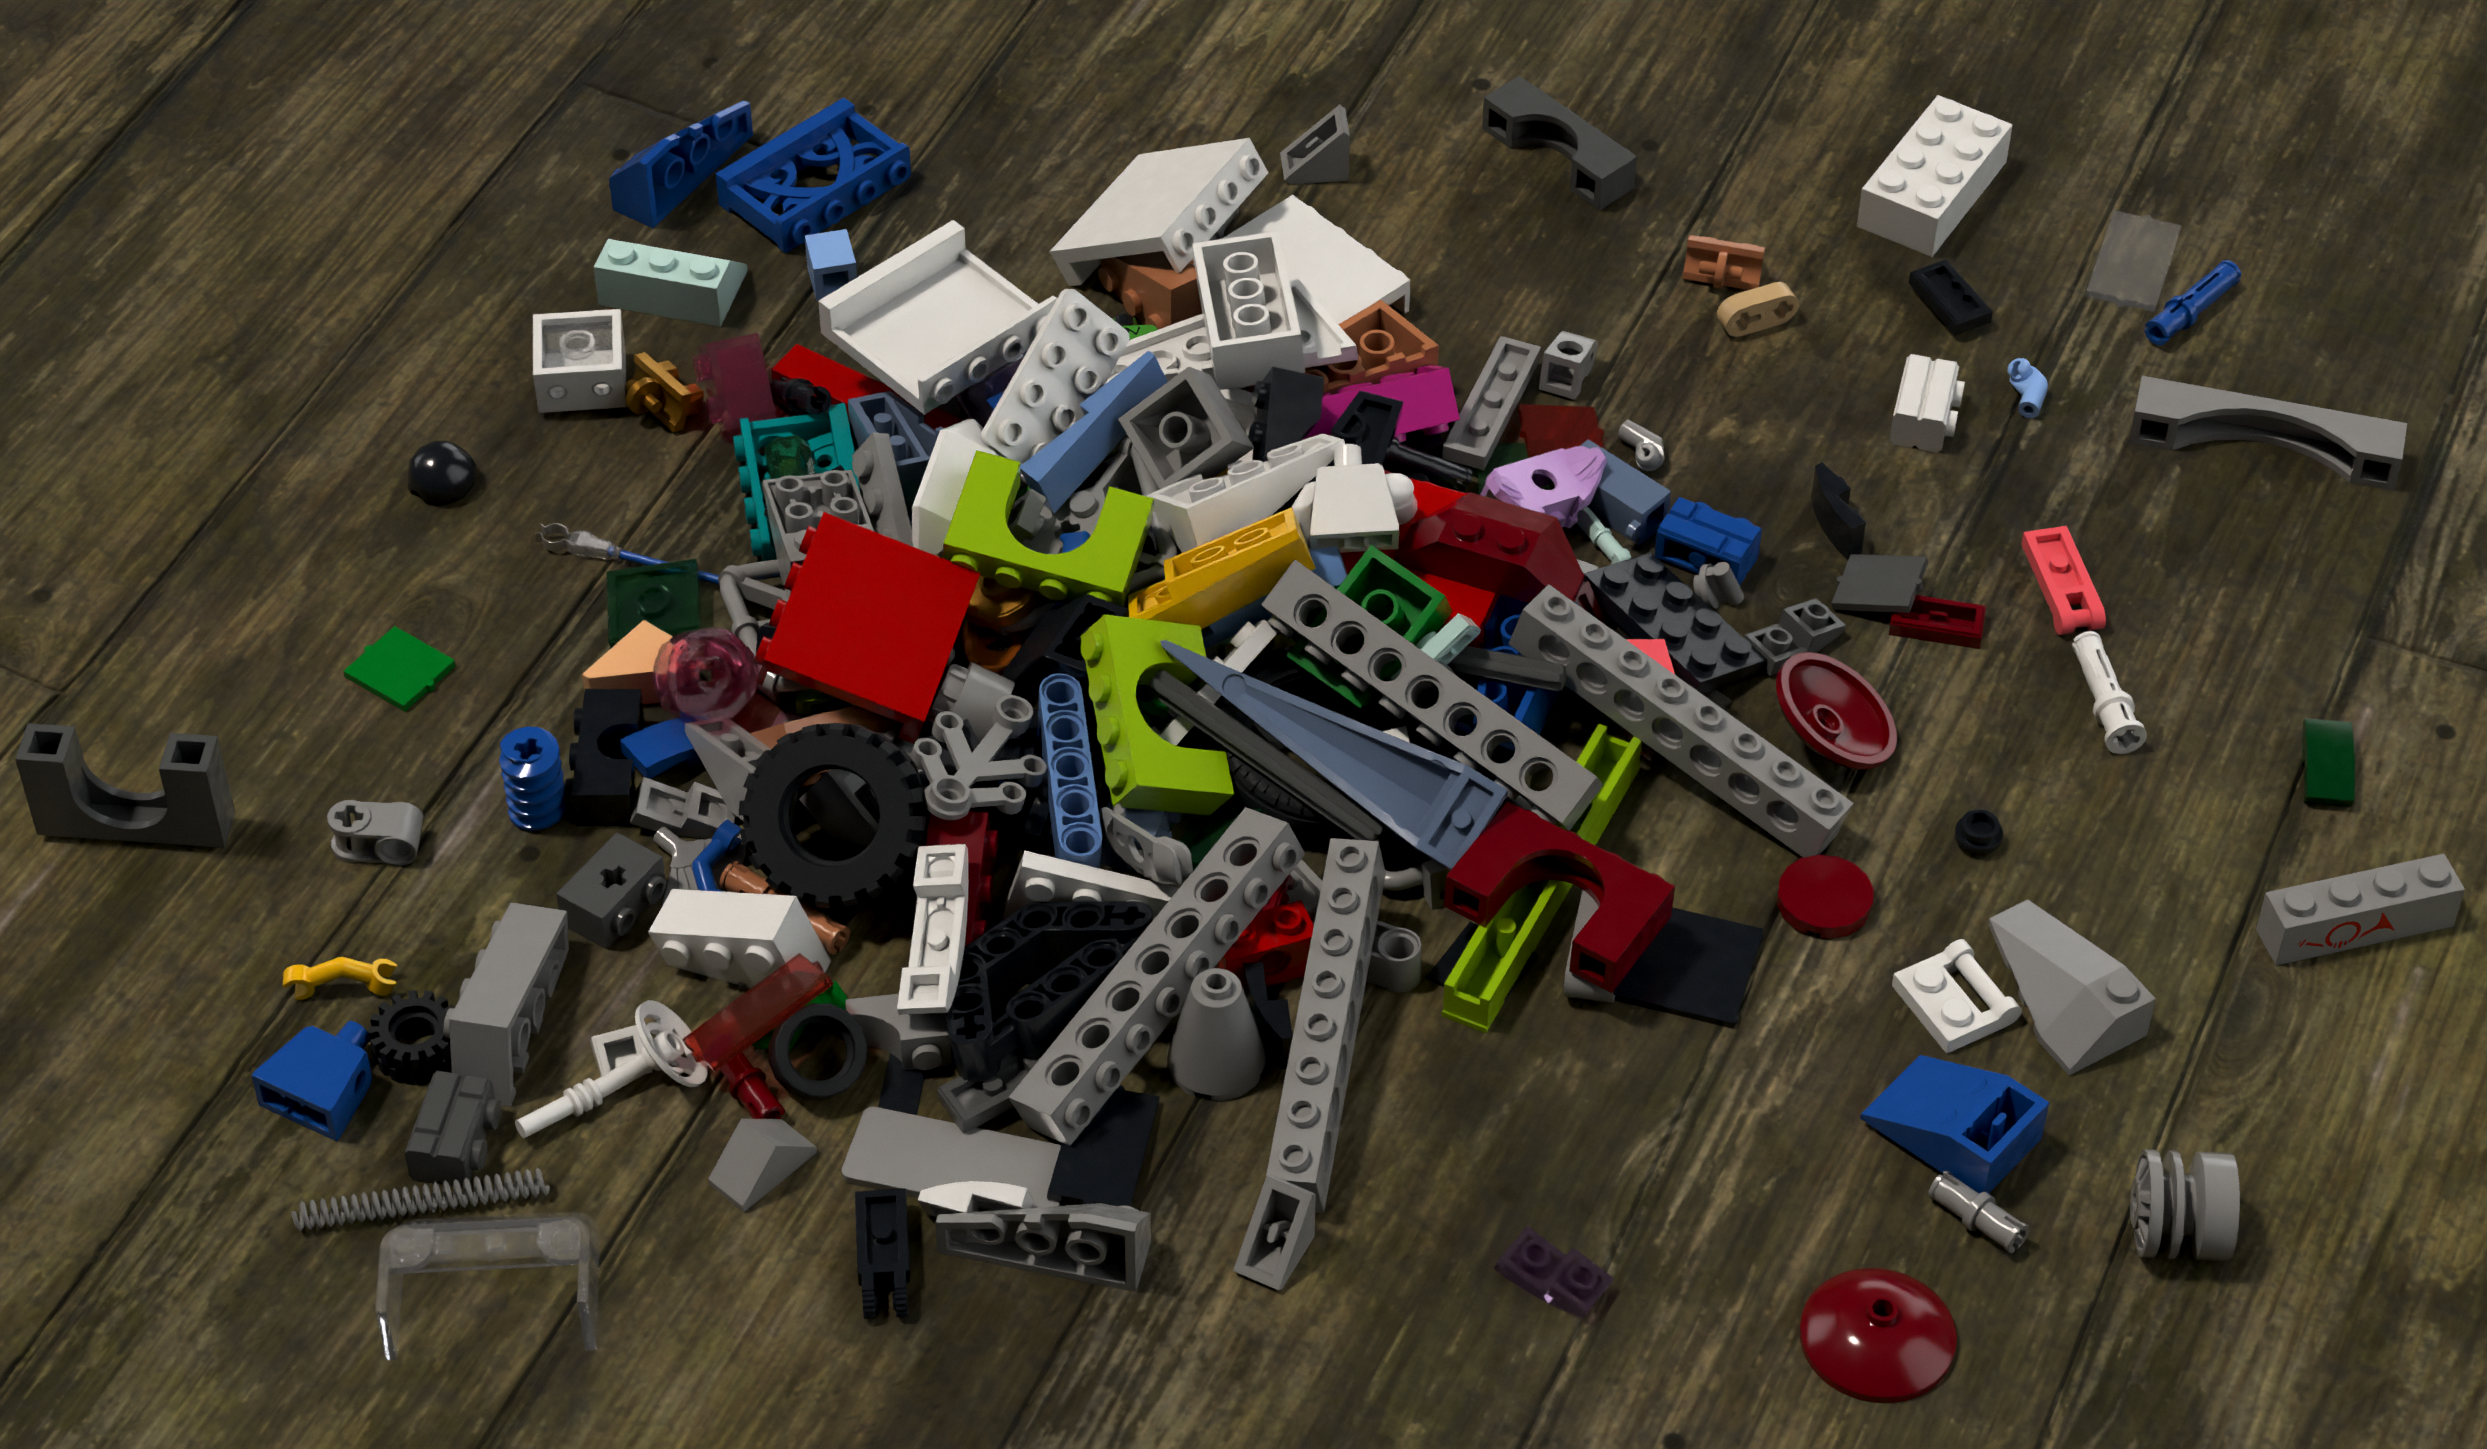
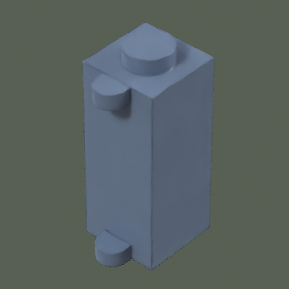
(1628, 499)

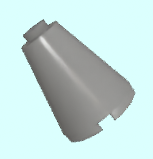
(1216, 1039)

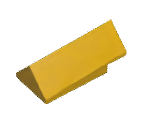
(1224, 573)

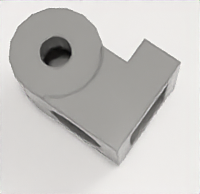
(1567, 364)

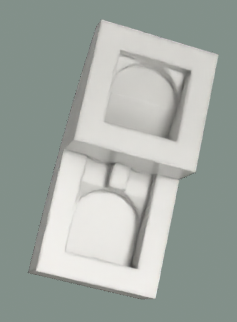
(972, 1195)

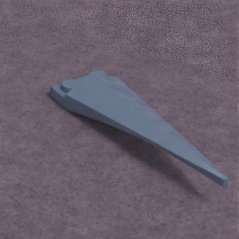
(1409, 789)

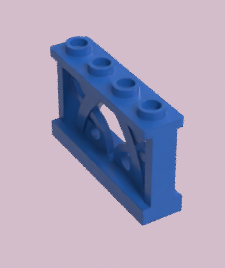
(820, 143)

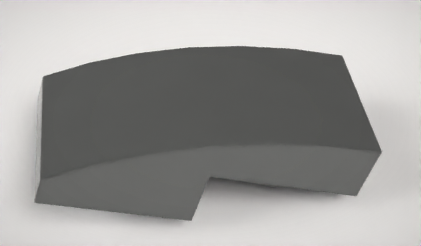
(1799, 630)

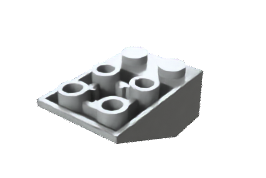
(800, 502)

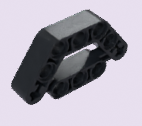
(1075, 938)

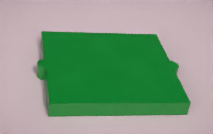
(399, 668)

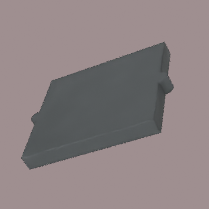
(1879, 583)

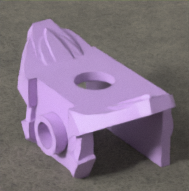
(1573, 471)

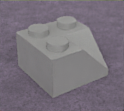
(1186, 429)

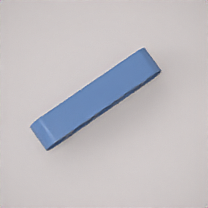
(1069, 771)

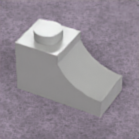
(915, 1039)

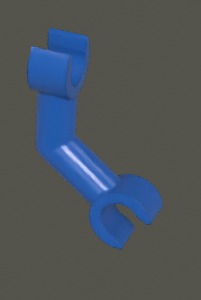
(723, 842)

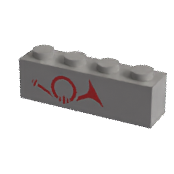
(2359, 909)

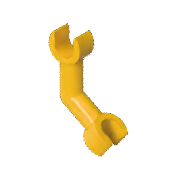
(308, 978)

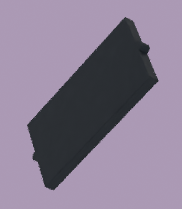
(1107, 1154)

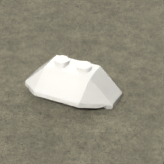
(944, 483)

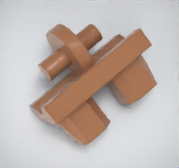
(1723, 263)

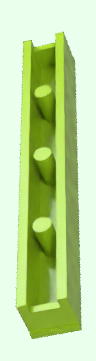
(1500, 950)

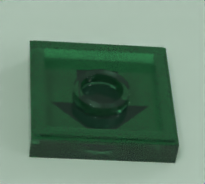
(657, 593)

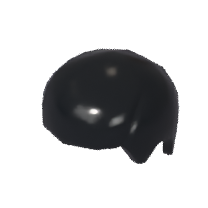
(441, 472)

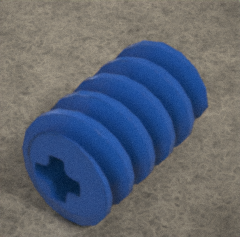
(532, 778)

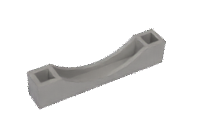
(2353, 445)

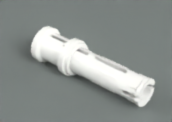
(2112, 705)

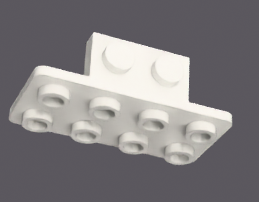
(1058, 373)

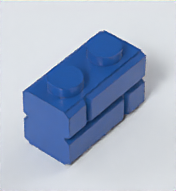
(1699, 536)

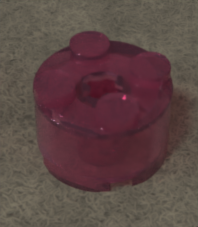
(706, 649)

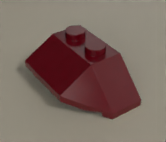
(1493, 549)

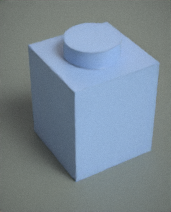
(829, 261)

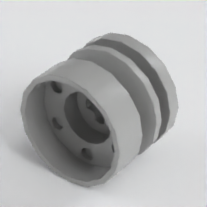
(2194, 1205)

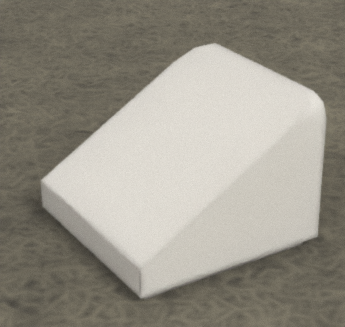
(616, 1048)

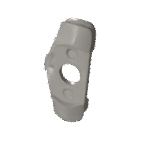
(1159, 859)

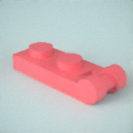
(2063, 579)

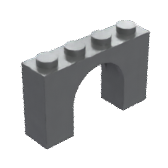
(75, 803)

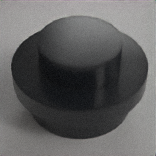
(1979, 832)

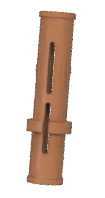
(743, 880)

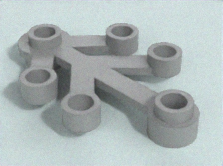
(950, 795)

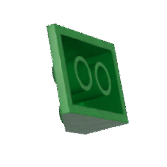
(1391, 596)

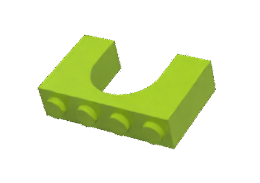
(1099, 567)
(1138, 763)

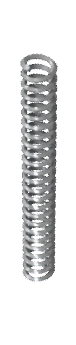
(416, 1199)

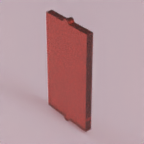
(757, 1012)

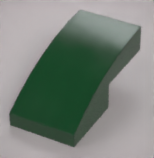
(2328, 762)

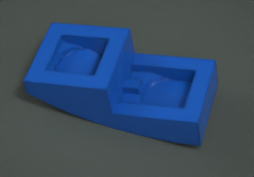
(660, 748)

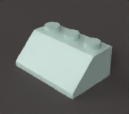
(667, 282)

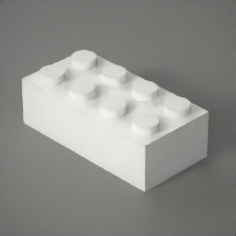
(1934, 175)
(1247, 308)

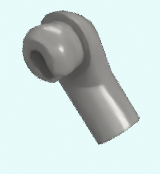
(1648, 445)

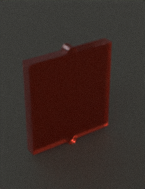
(1557, 427)

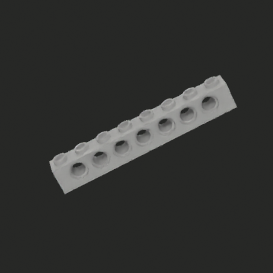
(1303, 591)
(1682, 724)
(1156, 975)
(1328, 1017)

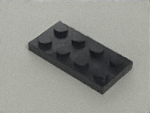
(1658, 605)

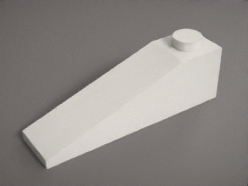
(1251, 491)

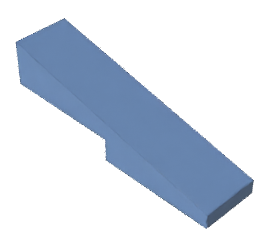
(1077, 451)

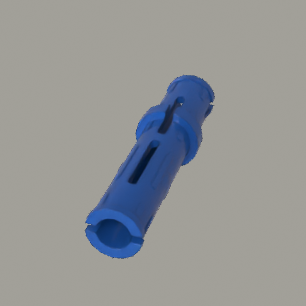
(2182, 310)

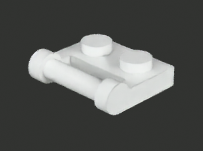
(1945, 1006)

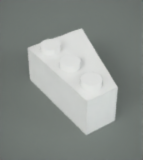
(734, 934)

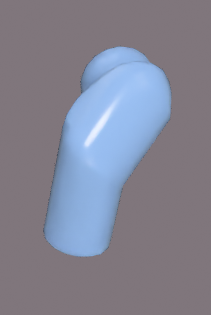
(2029, 384)

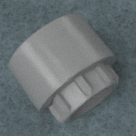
(971, 695)

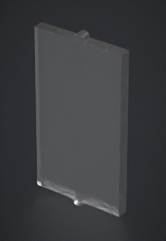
(2133, 261)

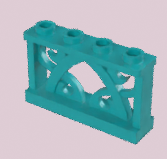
(828, 439)

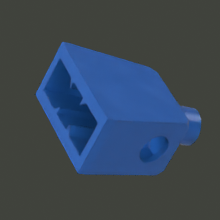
(317, 1078)

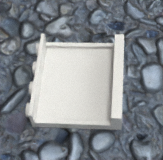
(1162, 205)
(1329, 261)
(932, 319)

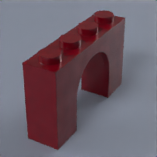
(1528, 849)

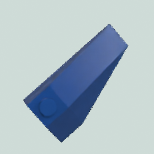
(675, 166)

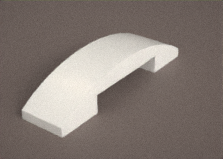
(938, 930)

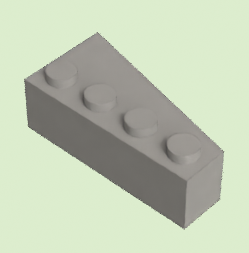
(507, 996)

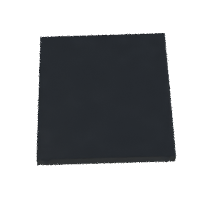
(1694, 969)

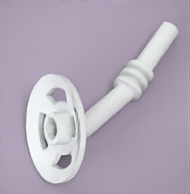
(656, 1055)

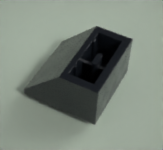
(1056, 643)

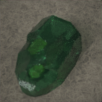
(788, 457)

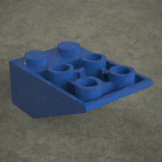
(1960, 1119)

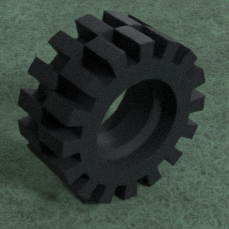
(401, 1019)

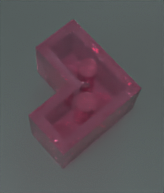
(737, 380)

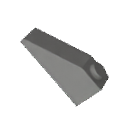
(728, 757)

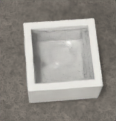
(579, 360)

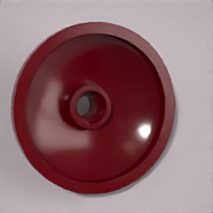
(1835, 711)
(1874, 1354)

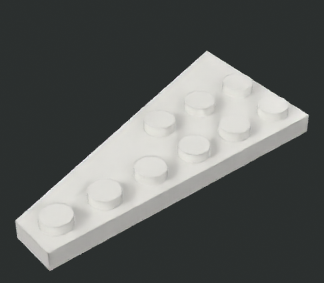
(1187, 342)

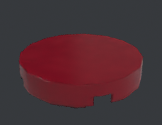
(1825, 896)

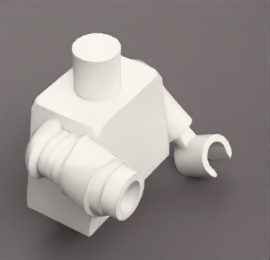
(1354, 504)

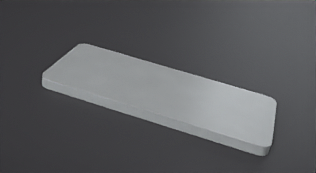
(924, 1152)

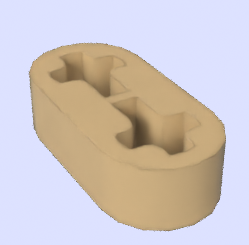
(1757, 309)

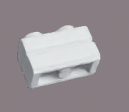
(1925, 403)

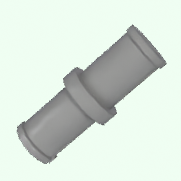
(1978, 1211)

